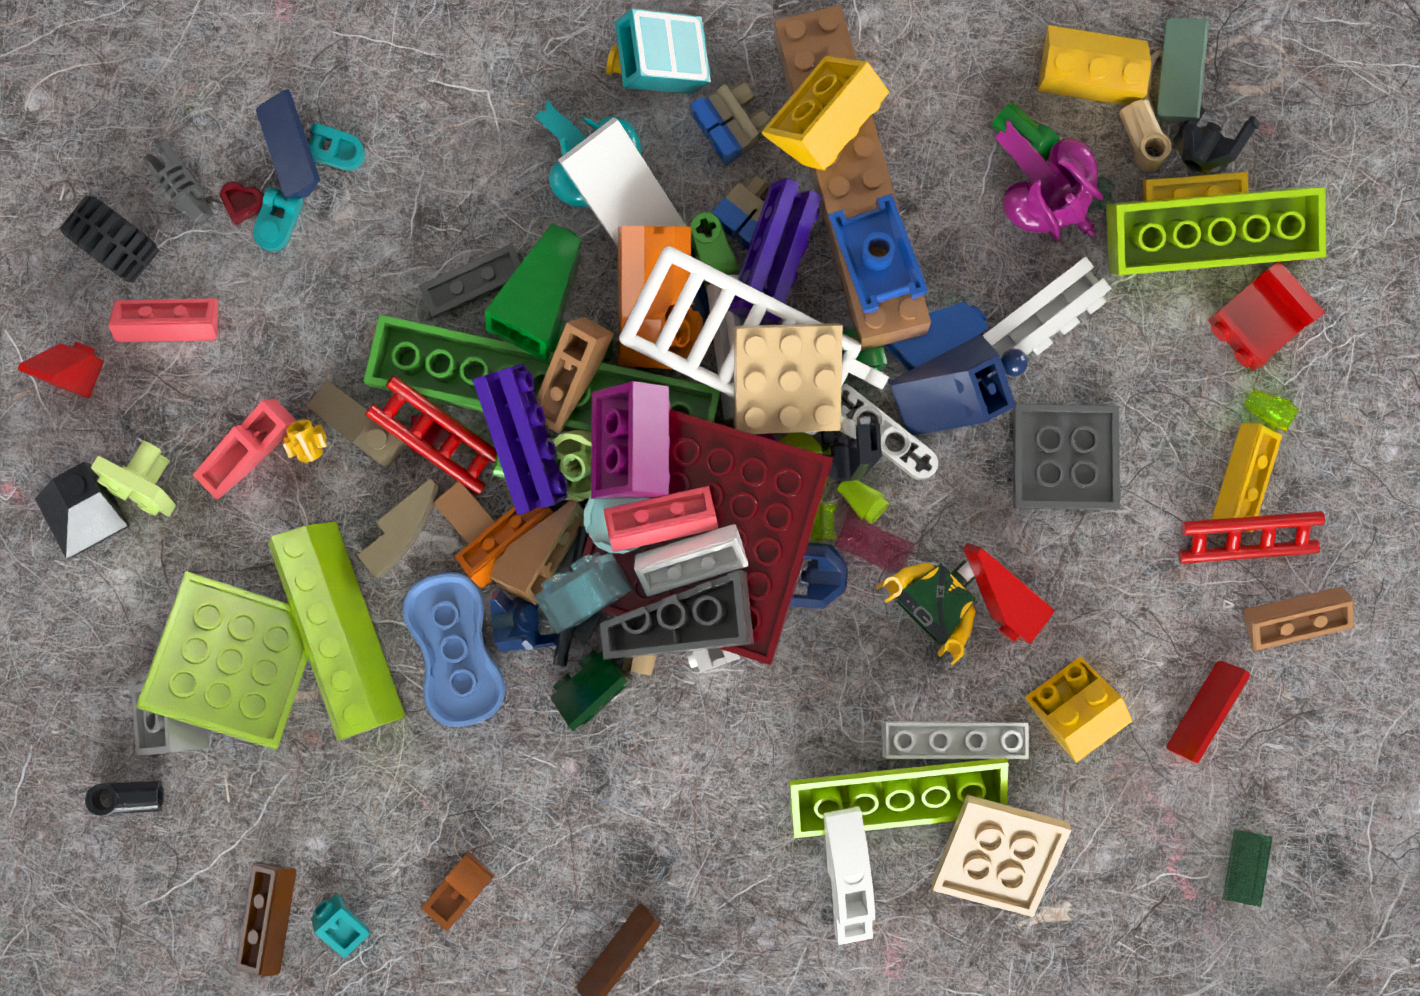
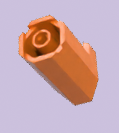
(637, 255)

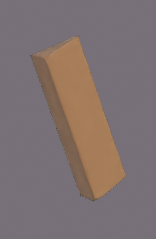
(1299, 618)

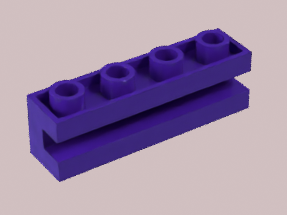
(777, 245)
(521, 438)

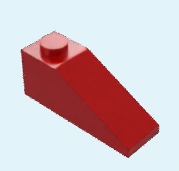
(66, 368)
(1007, 598)

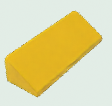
(1248, 472)

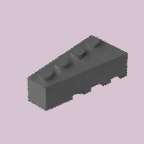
(696, 619)

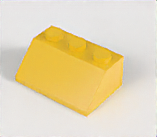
(1094, 66)
(826, 111)

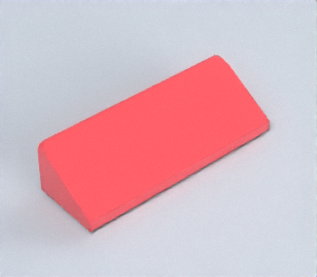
(164, 320)
(660, 519)

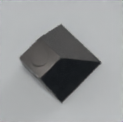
(80, 510)

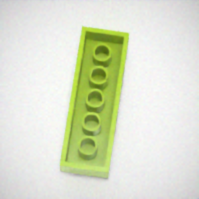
(1216, 230)

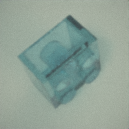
(584, 592)

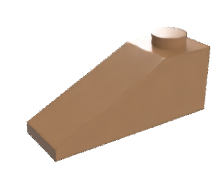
(572, 370)
(538, 553)

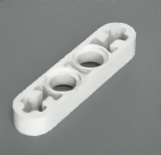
(887, 427)

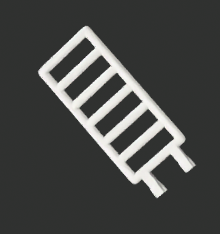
(730, 288)

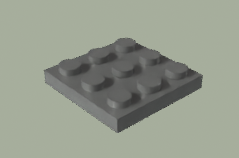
(1066, 457)

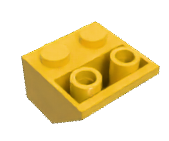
(1079, 708)

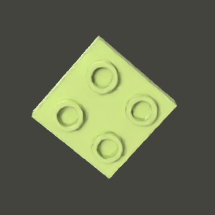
(137, 479)

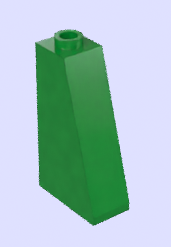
(536, 294)

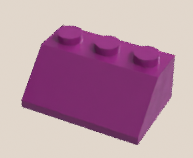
(630, 441)

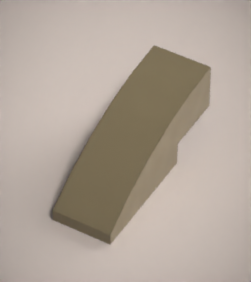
(400, 529)

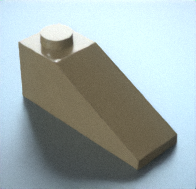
(350, 420)

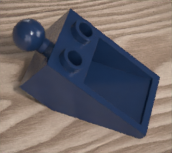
(958, 387)

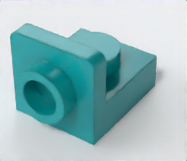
(338, 926)

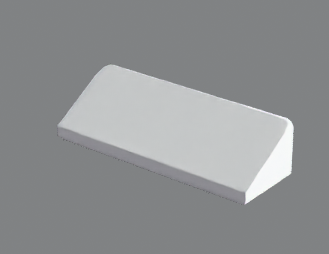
(690, 560)

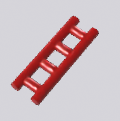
(413, 437)
(1267, 546)

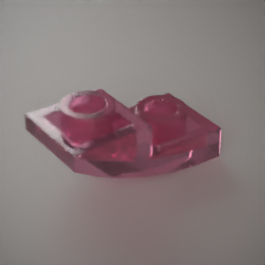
(874, 545)

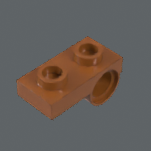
(457, 891)

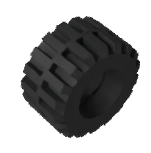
(109, 238)

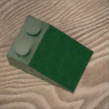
(589, 690)

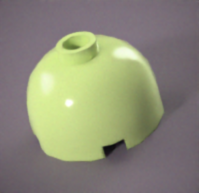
(575, 453)

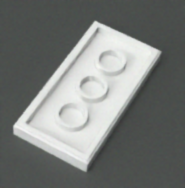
(618, 181)

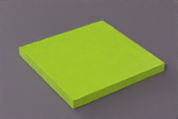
(226, 662)

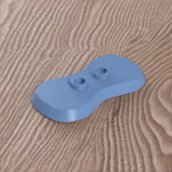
(460, 676)

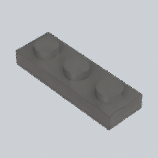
(470, 281)

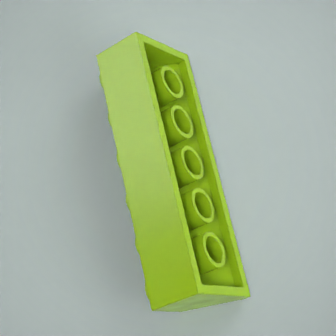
(336, 629)
(897, 795)

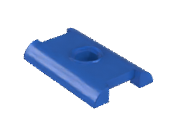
(878, 277)

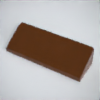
(266, 919)
(619, 952)

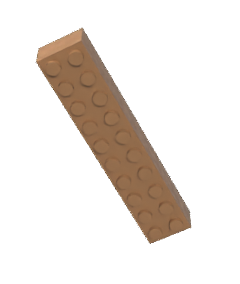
(854, 177)

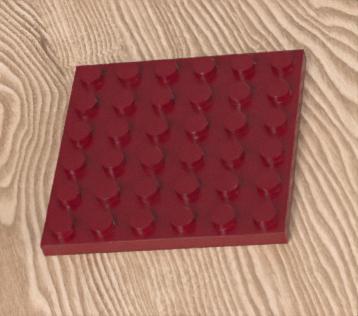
(763, 490)

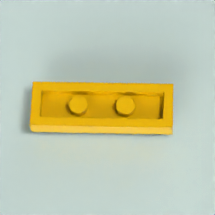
(1195, 185)

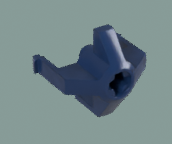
(824, 577)
(516, 624)

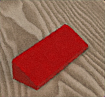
(1207, 711)

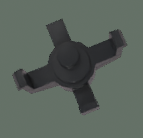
(1206, 148)
(852, 456)

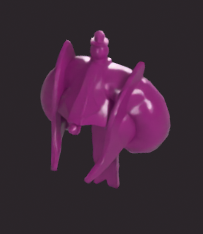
(1056, 191)

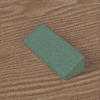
(1182, 69)

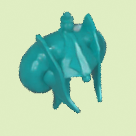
(569, 137)

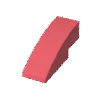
(244, 447)

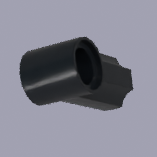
(127, 797)

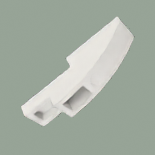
(850, 875)

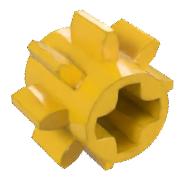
(304, 441)

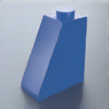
(947, 330)

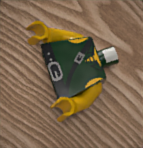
(936, 602)

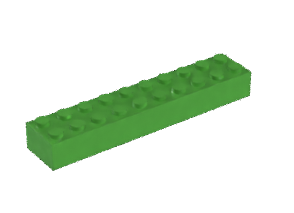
(446, 361)

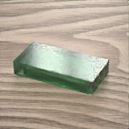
(1247, 868)

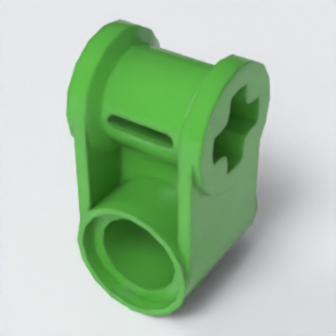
(714, 249)

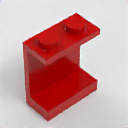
(1264, 316)

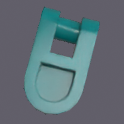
(344, 152)
(271, 231)

